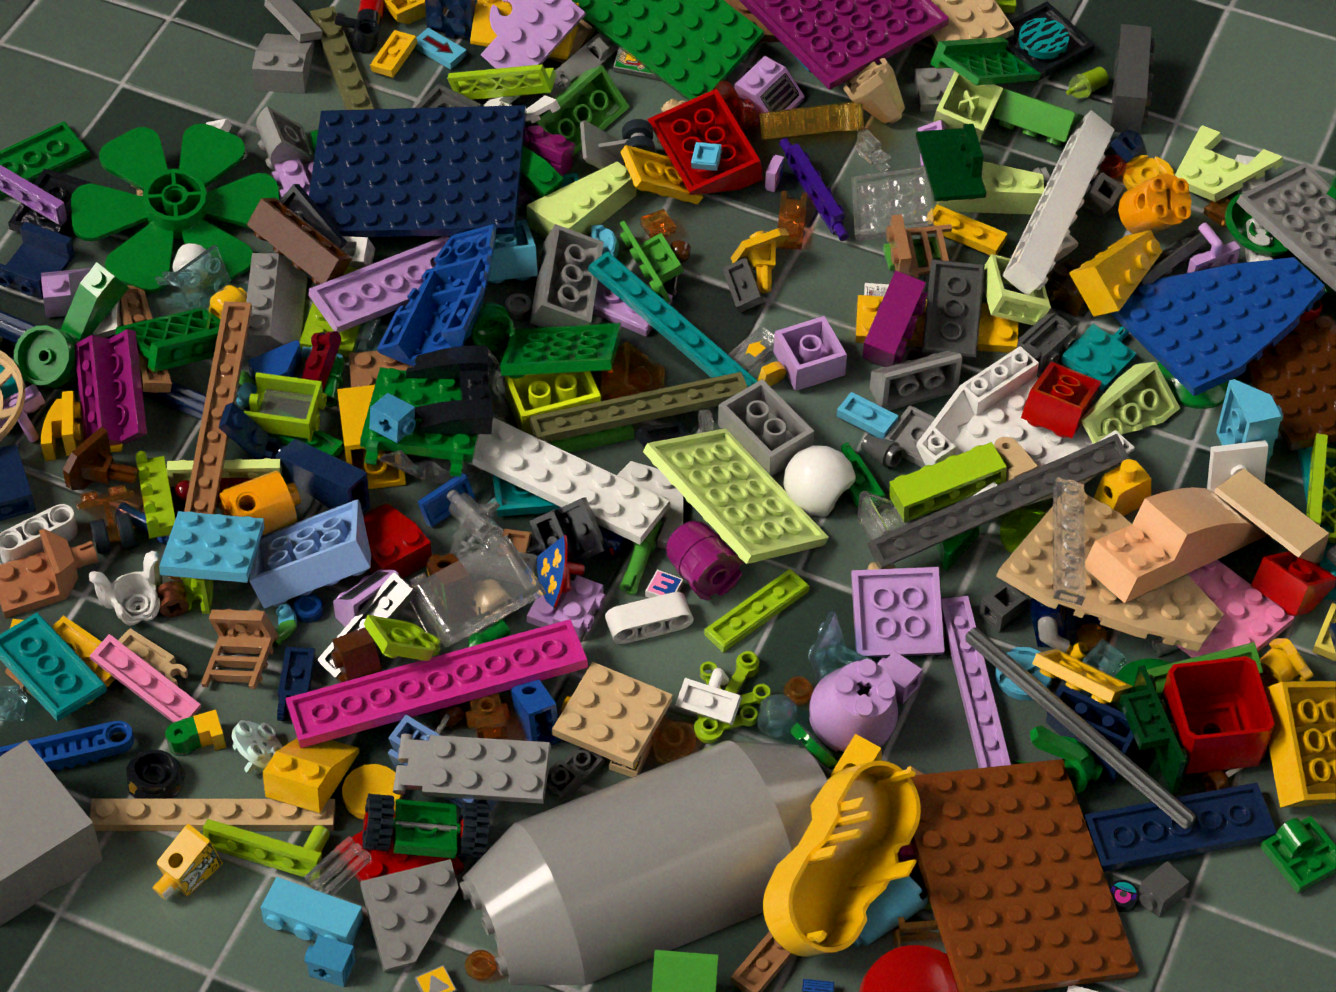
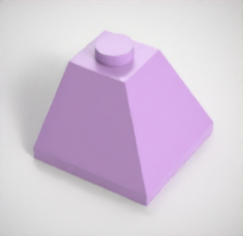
(60, 289)

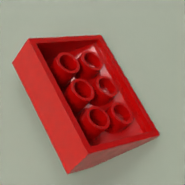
(707, 121)

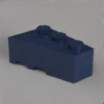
(1103, 718)

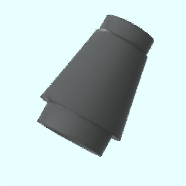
(884, 451)

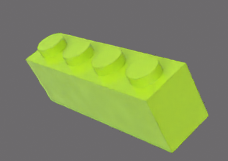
(947, 481)

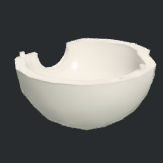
(817, 479)

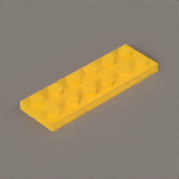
(994, 334)

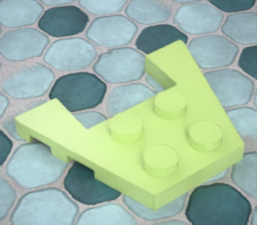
(1216, 175)

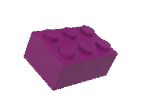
(895, 320)

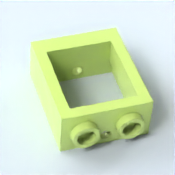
(1011, 304)

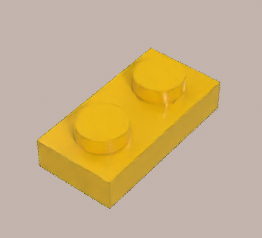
(393, 53)

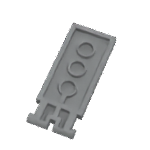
(473, 768)

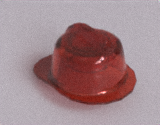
(740, 106)

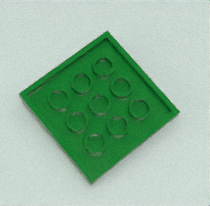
(561, 349)

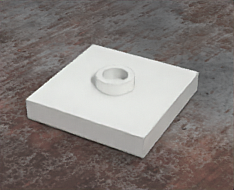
(1232, 458)

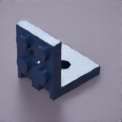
(451, 16)

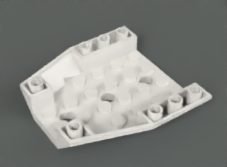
(992, 408)

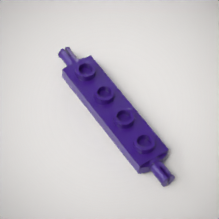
(817, 191)

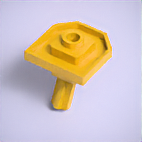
(761, 253)

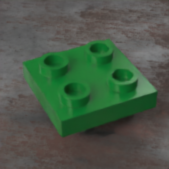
(1302, 853)

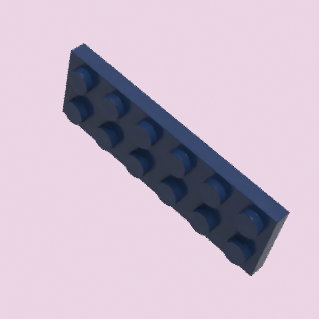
(1148, 835)

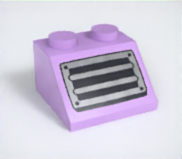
(769, 87)
(352, 601)

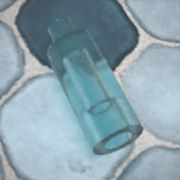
(368, 334)

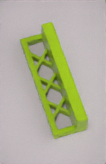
(503, 82)
(1317, 490)

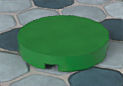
(814, 746)

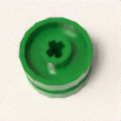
(47, 357)

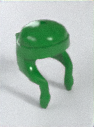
(492, 327)

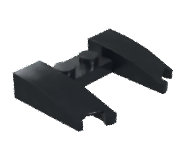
(465, 416)

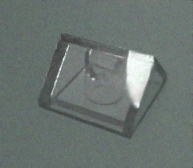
(878, 515)

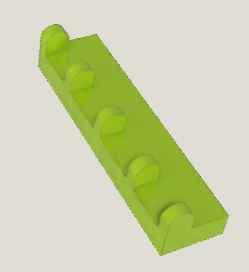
(155, 494)

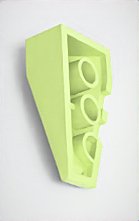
(1131, 403)

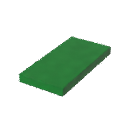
(50, 149)

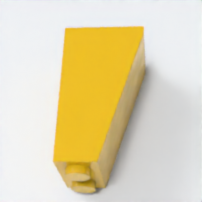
(353, 411)

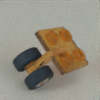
(103, 534)

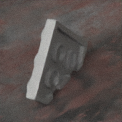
(407, 910)

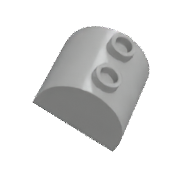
(282, 138)

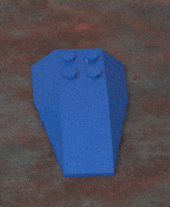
(447, 300)

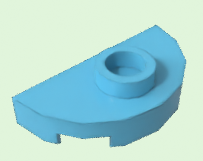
(608, 237)

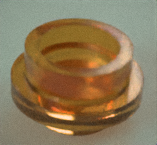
(798, 690)
(480, 965)

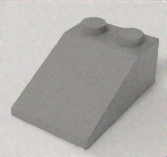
(282, 64)

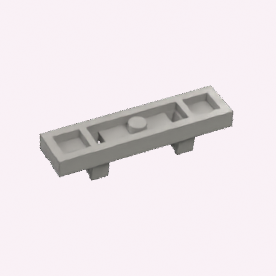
(582, 61)

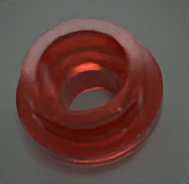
(1113, 166)

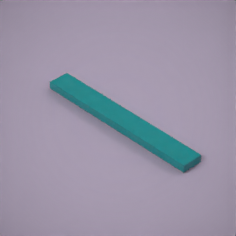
(665, 318)

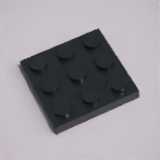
(1077, 48)

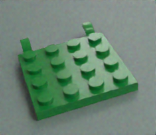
(419, 392)

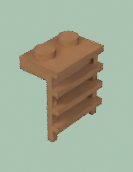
(903, 250)
(240, 633)

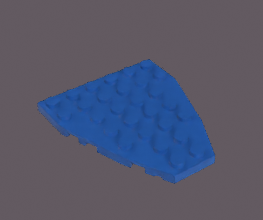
(1219, 318)

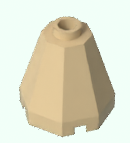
(878, 92)

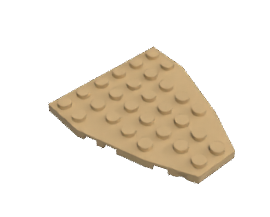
(1173, 611)

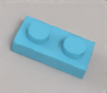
(866, 415)

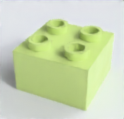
(967, 104)

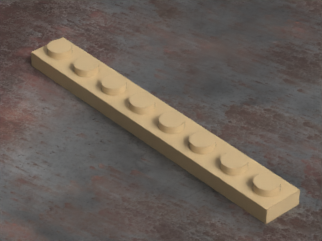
(177, 813)

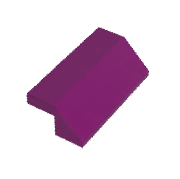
(111, 387)

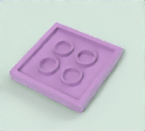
(897, 612)

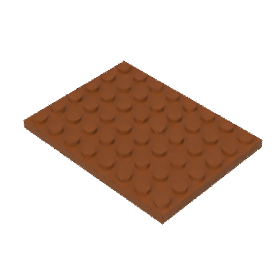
(1017, 880)

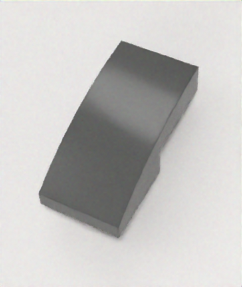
(573, 772)

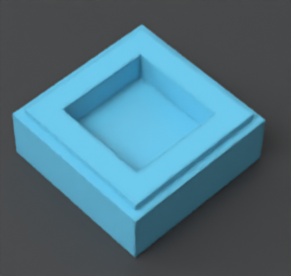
(706, 156)

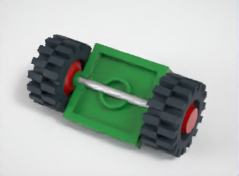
(425, 827)

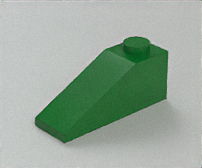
(538, 175)
(93, 301)

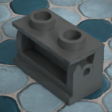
(1048, 339)

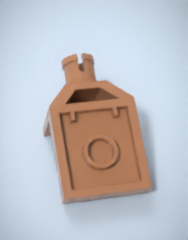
(43, 575)

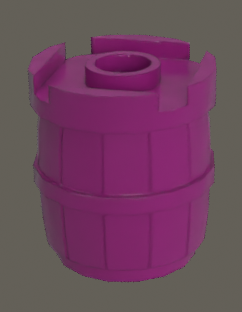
(703, 559)

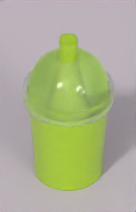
(1086, 83)

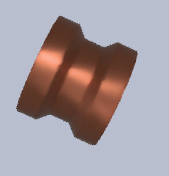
(172, 599)

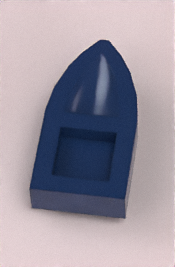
(1127, 145)

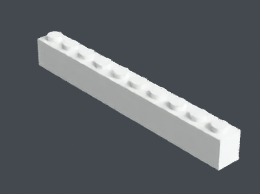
(1058, 204)

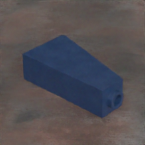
(323, 475)

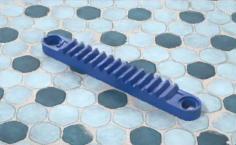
(80, 745)

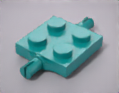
(1099, 355)

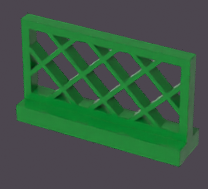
(983, 61)
(176, 348)

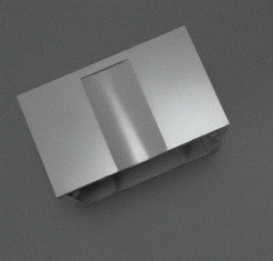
(42, 832)

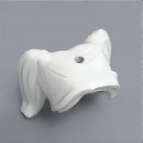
(131, 591)

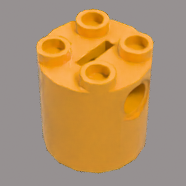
(1155, 204)
(263, 498)

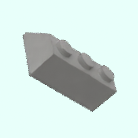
(916, 380)

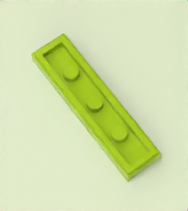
(756, 610)

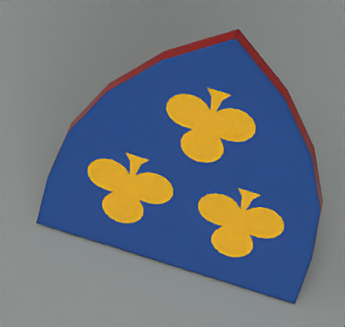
(555, 571)

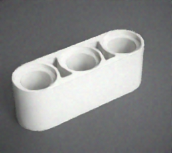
(25, 537)
(649, 618)

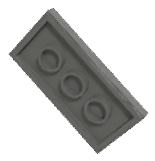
(953, 308)

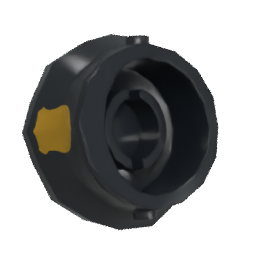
(154, 775)

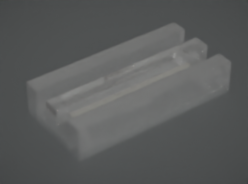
(322, 874)

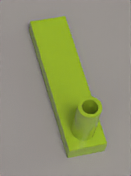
(268, 850)

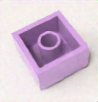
(810, 353)

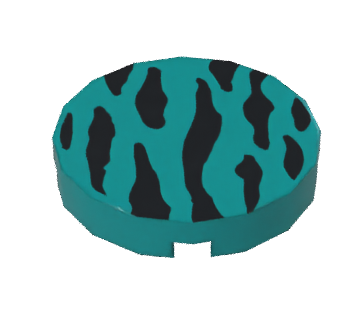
(1043, 38)

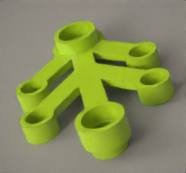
(743, 671)

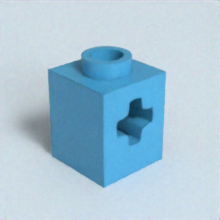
(392, 417)
(330, 960)

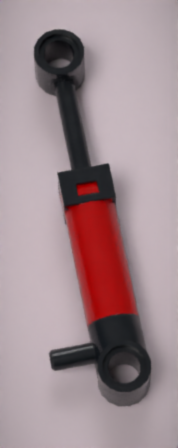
(365, 26)

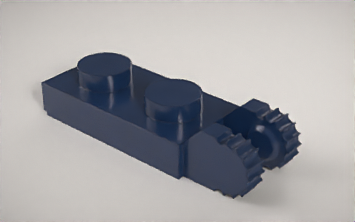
(248, 433)
(295, 676)

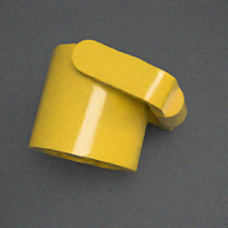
(1283, 664)

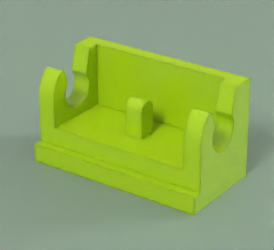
(199, 589)

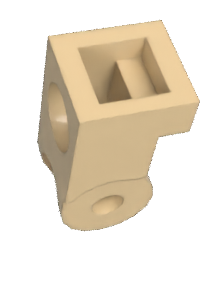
(1014, 457)

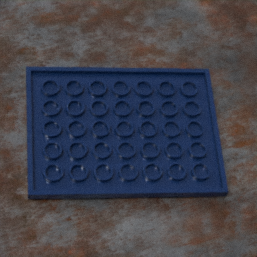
(419, 170)

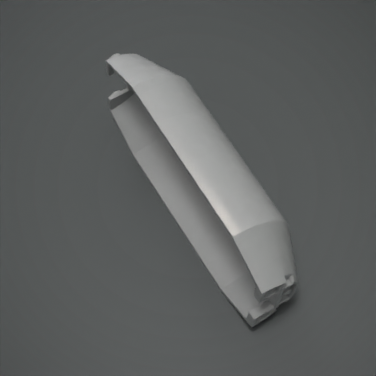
(643, 862)

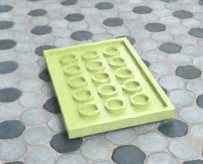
(735, 495)

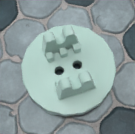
(255, 743)

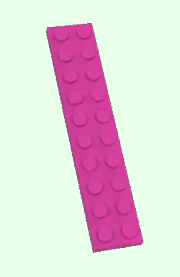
(435, 683)

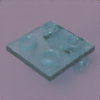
(197, 280)
(830, 649)

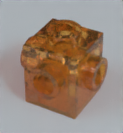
(488, 717)

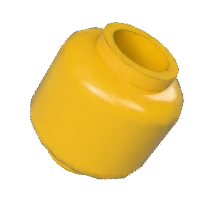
(228, 293)

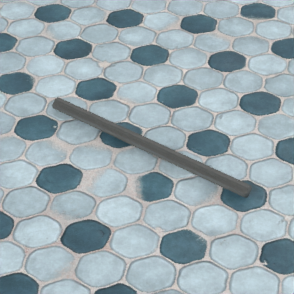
(1081, 728)

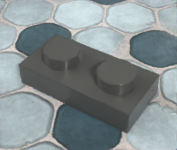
(743, 285)

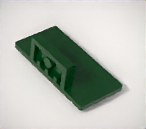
(952, 163)
(1152, 728)

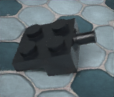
(576, 522)

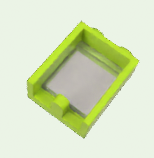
(287, 405)

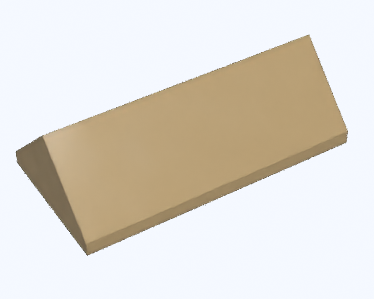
(1274, 516)

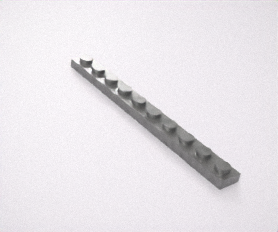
(995, 502)

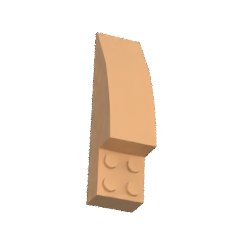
(1168, 540)

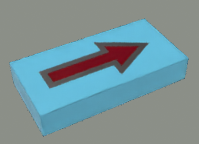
(440, 48)

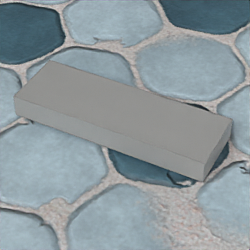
(294, 19)

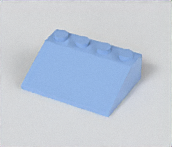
(311, 555)

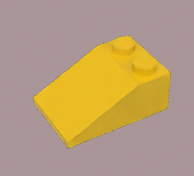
(307, 774)

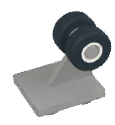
(604, 149)

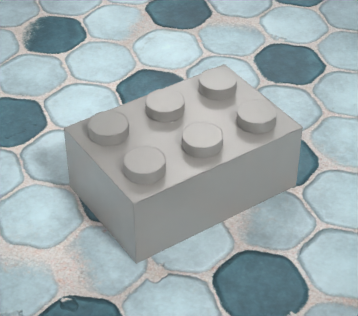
(765, 426)

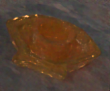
(673, 740)

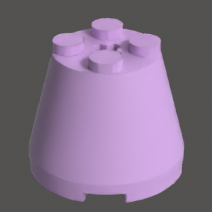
(853, 702)

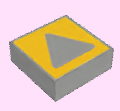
(435, 981)

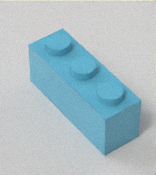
(310, 913)

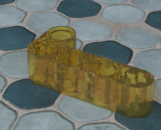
(812, 120)

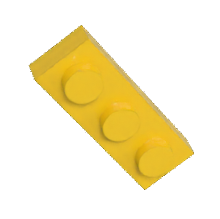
(970, 231)

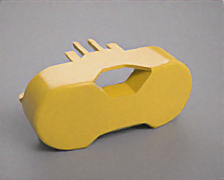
(844, 858)

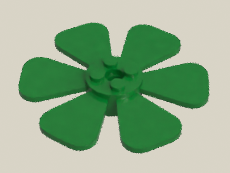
(171, 202)

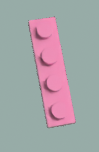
(144, 680)

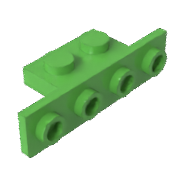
(656, 258)

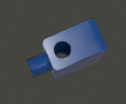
(532, 700)

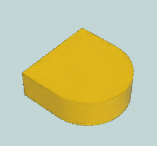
(772, 373)

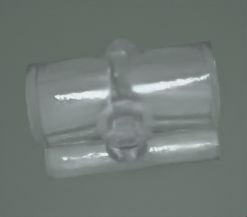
(473, 518)

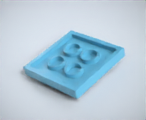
(212, 546)

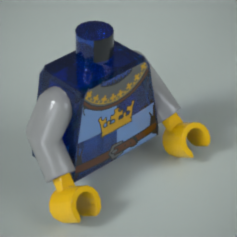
(1051, 629)

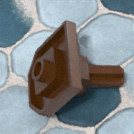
(94, 462)

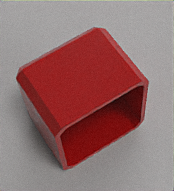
(1224, 698)

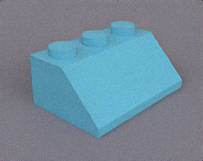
(1248, 416)

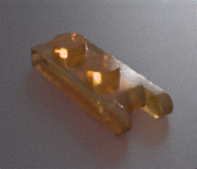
(792, 217)

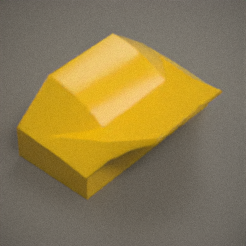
(406, 10)

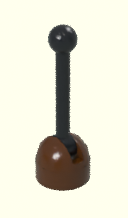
(682, 252)

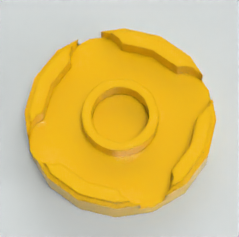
(1143, 168)
(365, 781)

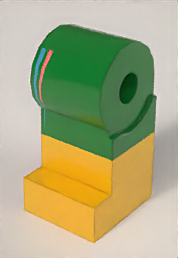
(195, 733)

